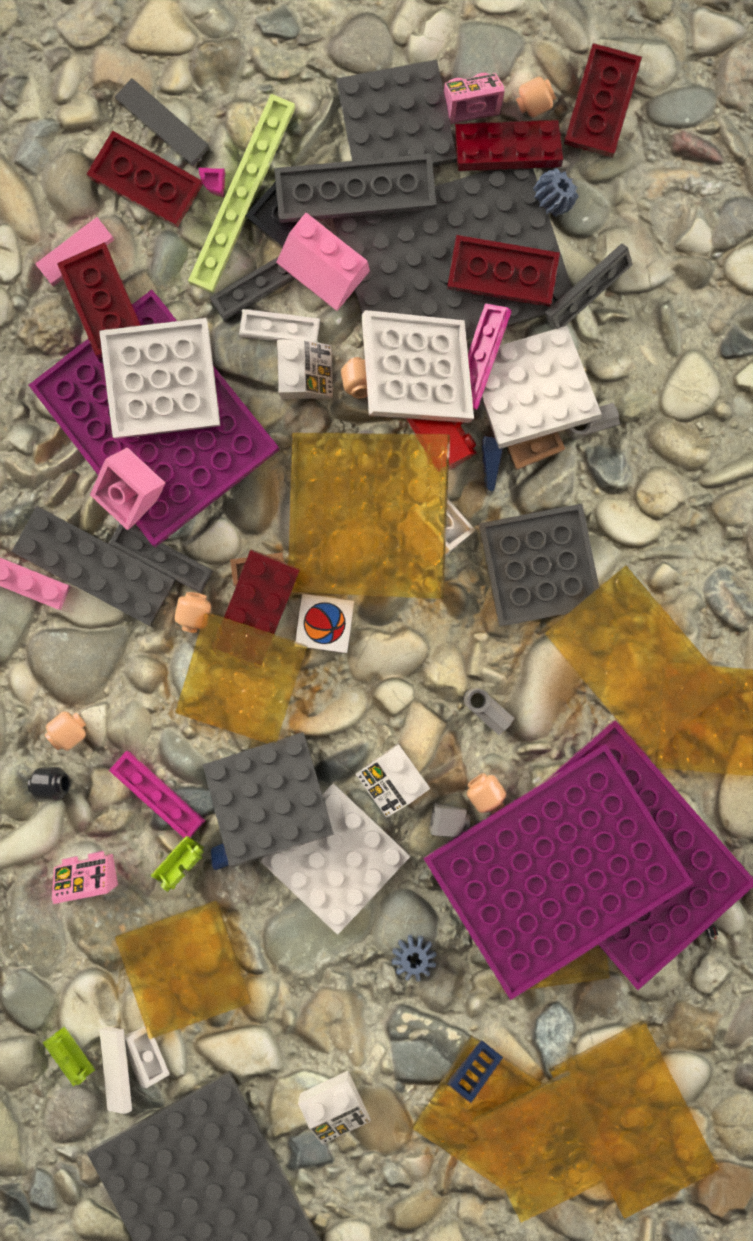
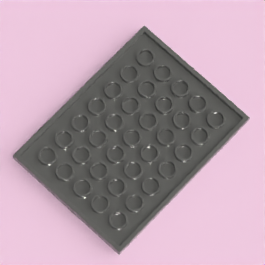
(414, 249)
(201, 1173)

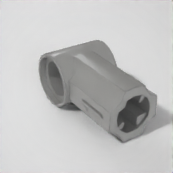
(608, 419)
(490, 711)

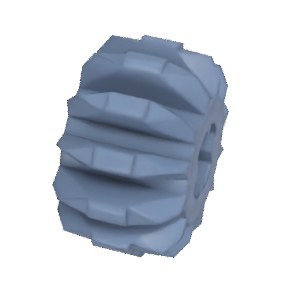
(555, 192)
(424, 953)

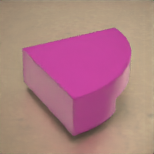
(213, 180)

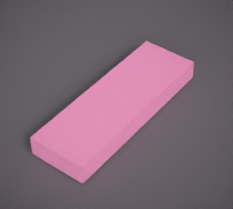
(86, 238)

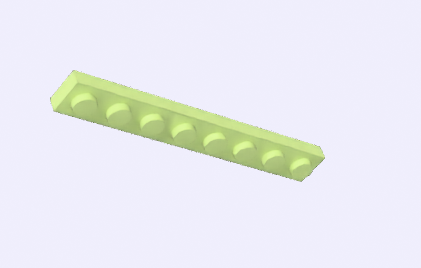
(241, 193)

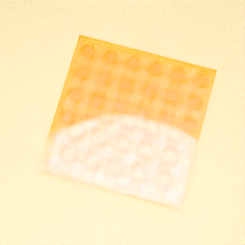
(369, 513)

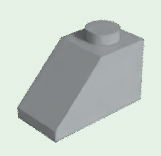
(448, 820)

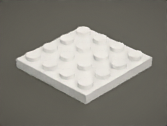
(417, 367)
(160, 378)
(538, 388)
(341, 870)

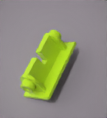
(182, 857)
(69, 1056)

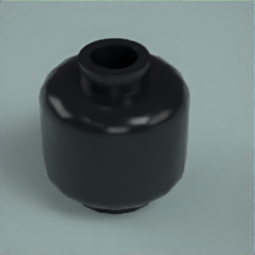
(49, 784)

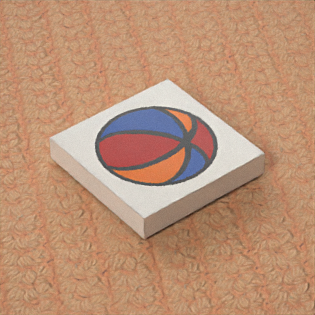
(325, 623)

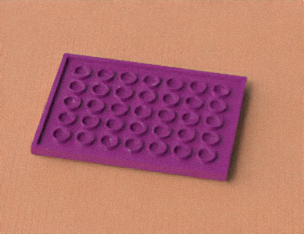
(192, 463)
(558, 871)
(717, 875)

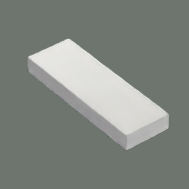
(278, 326)
(115, 1070)

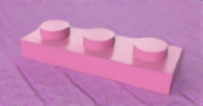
(32, 584)

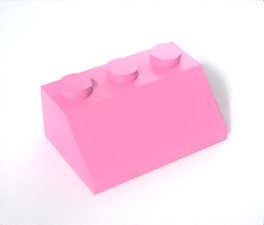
(322, 262)

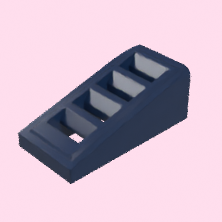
(491, 460)
(482, 1077)

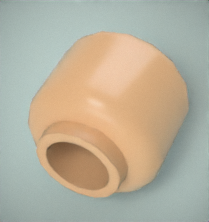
(536, 97)
(354, 378)
(191, 611)
(65, 731)
(486, 793)

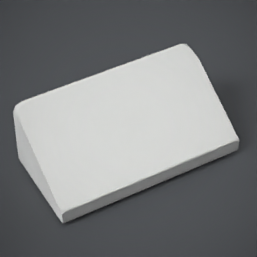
(145, 1058)

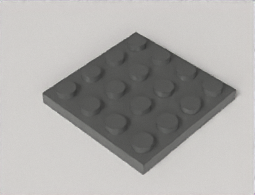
(397, 113)
(538, 563)
(267, 800)

